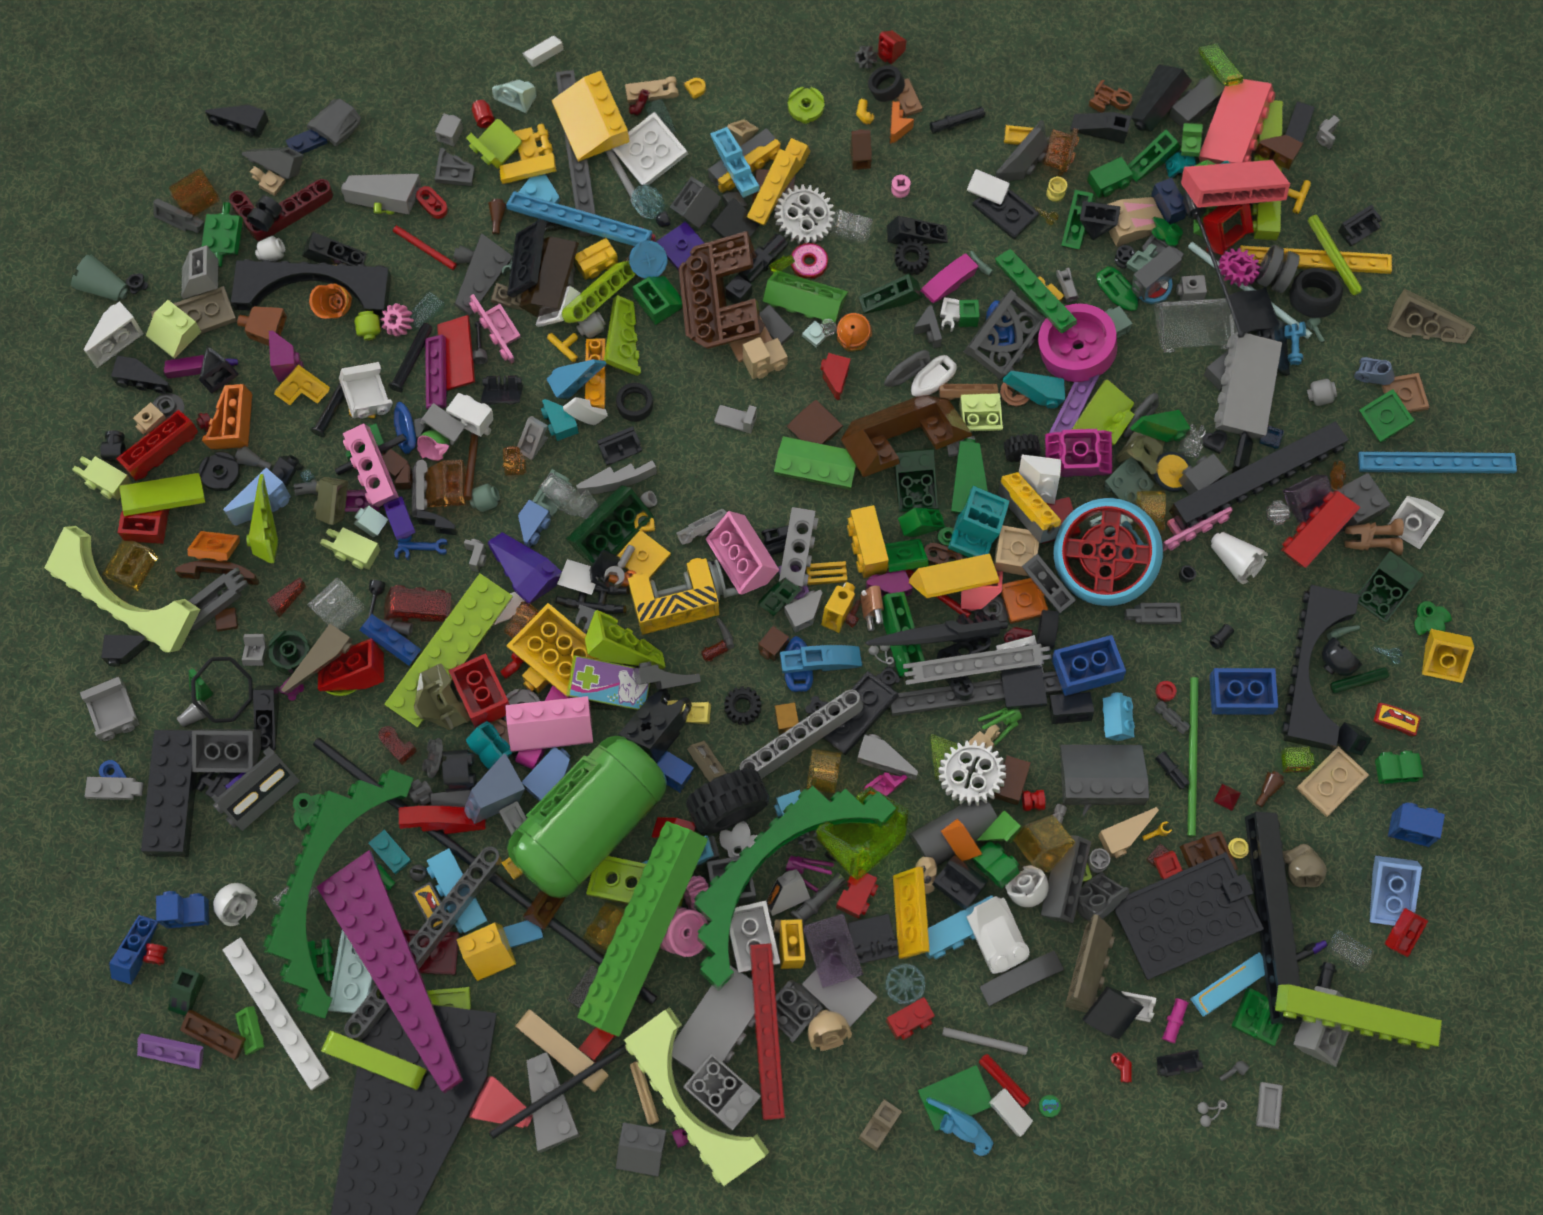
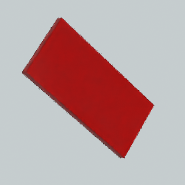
(458, 352)

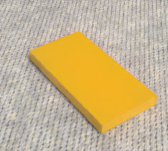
(911, 913)

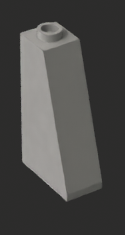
(393, 191)

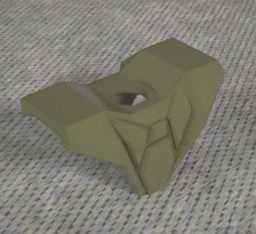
(1135, 448)
(427, 705)

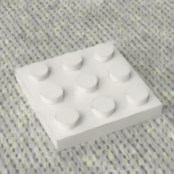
(650, 150)

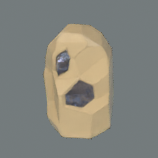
(929, 870)

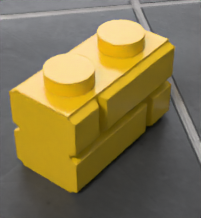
(596, 259)

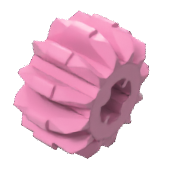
(397, 320)
(693, 888)

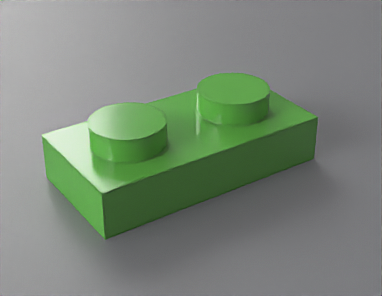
(249, 1029)

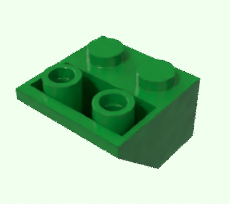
(657, 298)

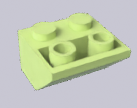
(981, 412)

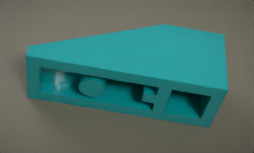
(1038, 388)

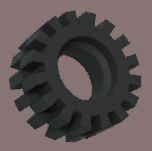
(919, 249)
(1021, 445)
(736, 695)

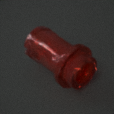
(714, 651)

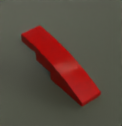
(431, 818)

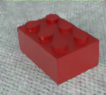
(480, 690)

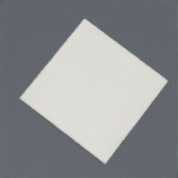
(577, 577)

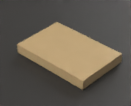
(1332, 781)

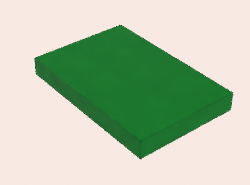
(962, 1091)

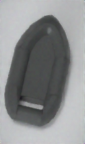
(907, 368)
(1147, 408)

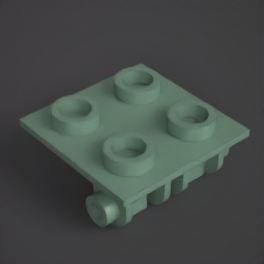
(1128, 480)

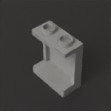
(110, 709)

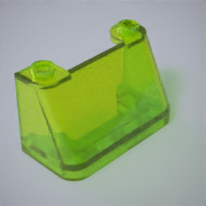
(864, 845)

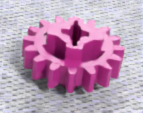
(1239, 267)

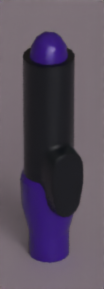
(1310, 949)

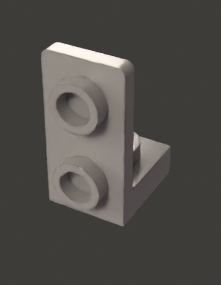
(736, 419)

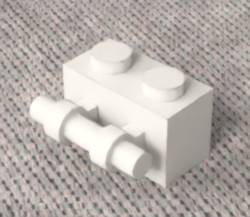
(472, 414)

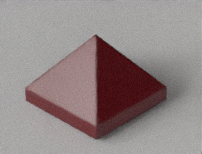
(1227, 797)

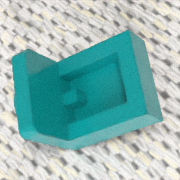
(1177, 163)

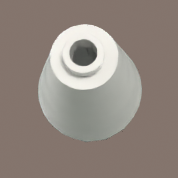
(1238, 556)

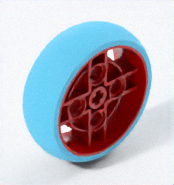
(1103, 591)

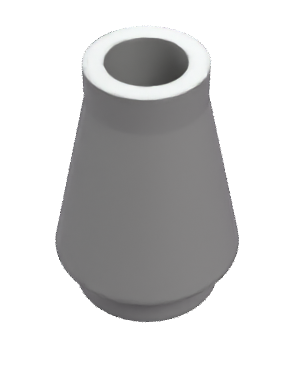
(192, 714)

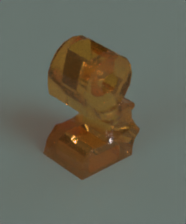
(513, 461)
(524, 614)

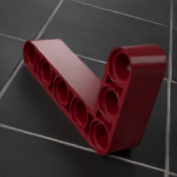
(296, 202)

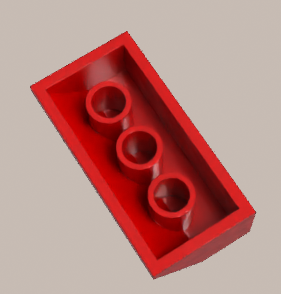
(157, 445)
(1319, 529)

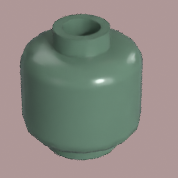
(485, 497)

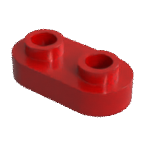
(433, 203)

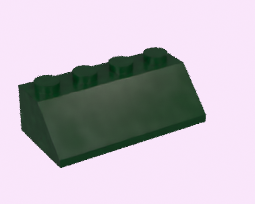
(610, 525)

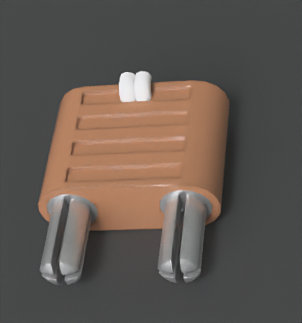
(872, 606)

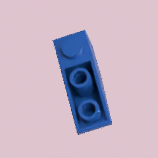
(130, 954)

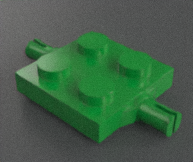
(222, 233)

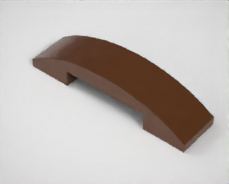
(193, 569)

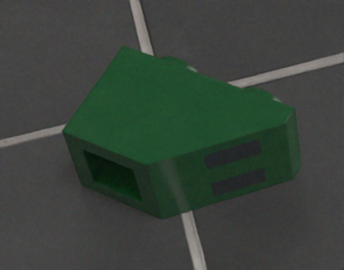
(185, 990)

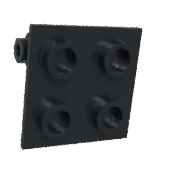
(502, 393)
(873, 938)

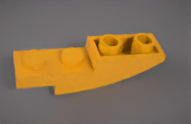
(596, 387)

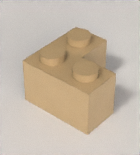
(763, 357)

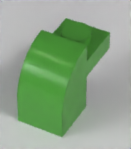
(1191, 139)

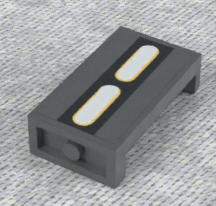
(256, 791)

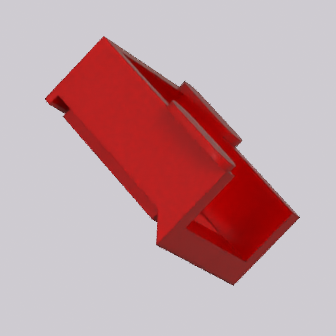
(1214, 227)

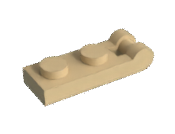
(655, 89)

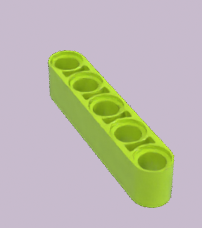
(619, 274)
(373, 1060)

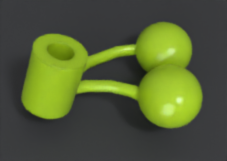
(378, 209)

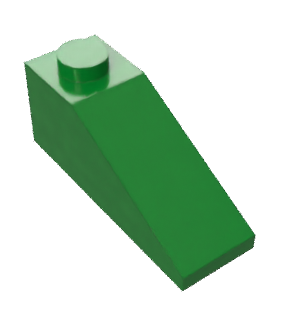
(1154, 155)
(1074, 230)
(1163, 426)

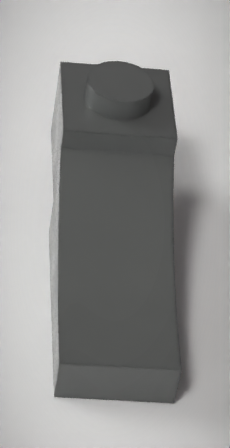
(651, 673)

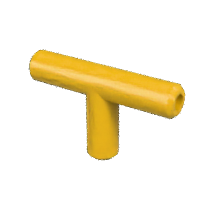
(1300, 196)
(563, 346)

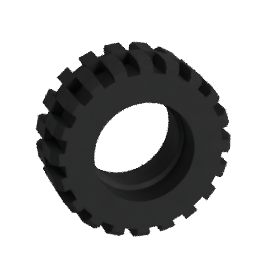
(727, 801)

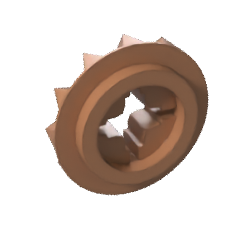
(1006, 394)

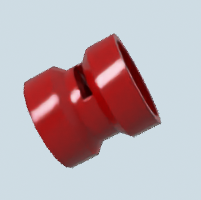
(1033, 800)

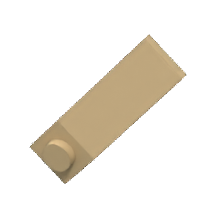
(1122, 835)

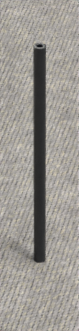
(494, 1133)

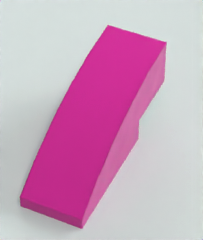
(950, 278)

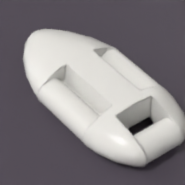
(932, 376)

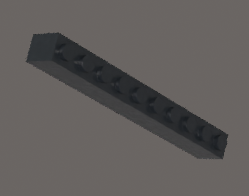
(1259, 475)
(1272, 908)

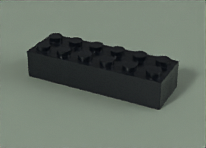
(169, 795)

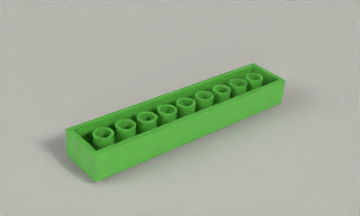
(642, 928)

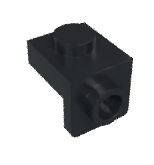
(286, 468)

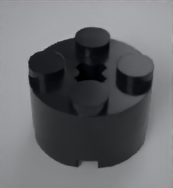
(458, 770)

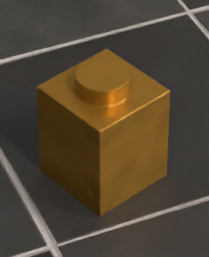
(786, 717)

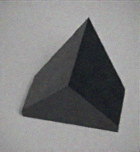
(1098, 218)
(215, 371)

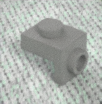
(1324, 134)
(478, 556)
(254, 650)

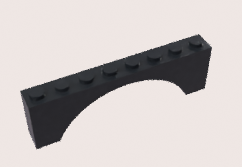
(258, 279)
(1305, 719)

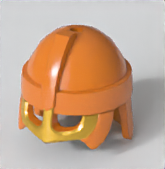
(322, 298)
(855, 338)

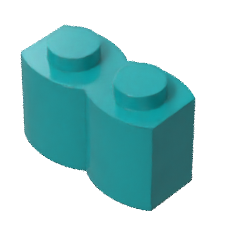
(488, 744)

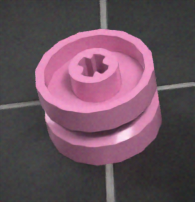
(682, 933)

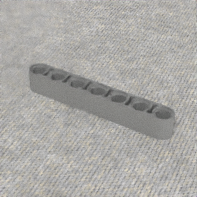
(807, 727)

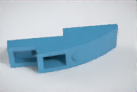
(820, 657)

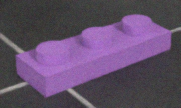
(170, 1051)

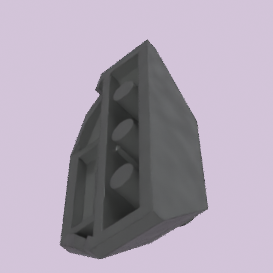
(1026, 156)

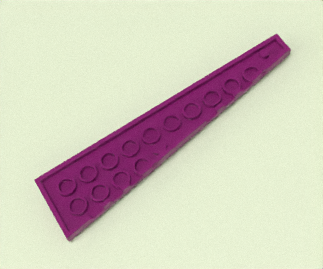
(370, 923)

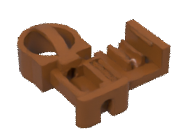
(1104, 94)

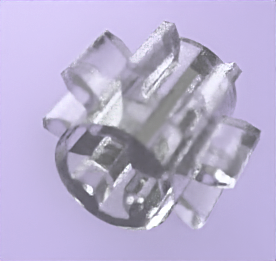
(1278, 512)

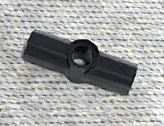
(765, 256)

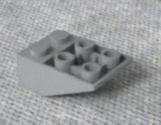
(721, 1092)

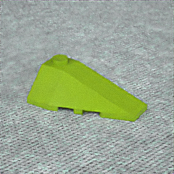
(262, 533)
(618, 645)

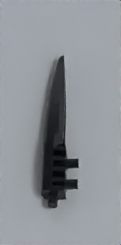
(954, 631)

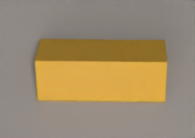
(955, 576)

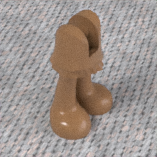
(1369, 530)

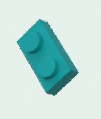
(389, 852)

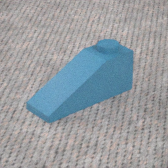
(569, 379)

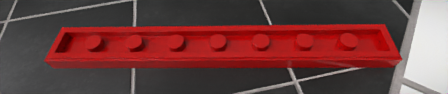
(767, 1031)

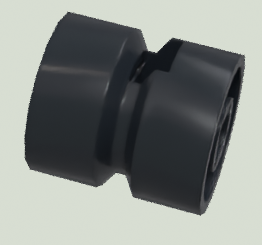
(264, 213)

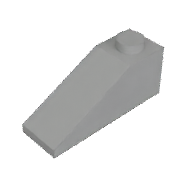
(882, 756)

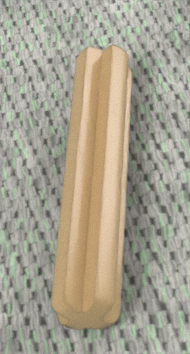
(644, 1094)

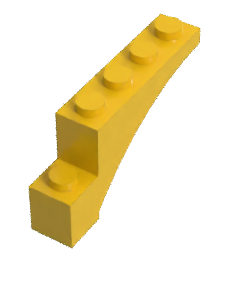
(779, 176)

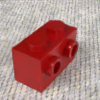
(910, 1018)

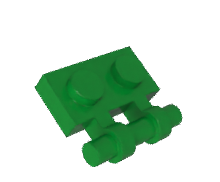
(325, 951)

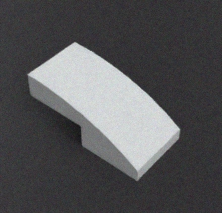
(582, 410)

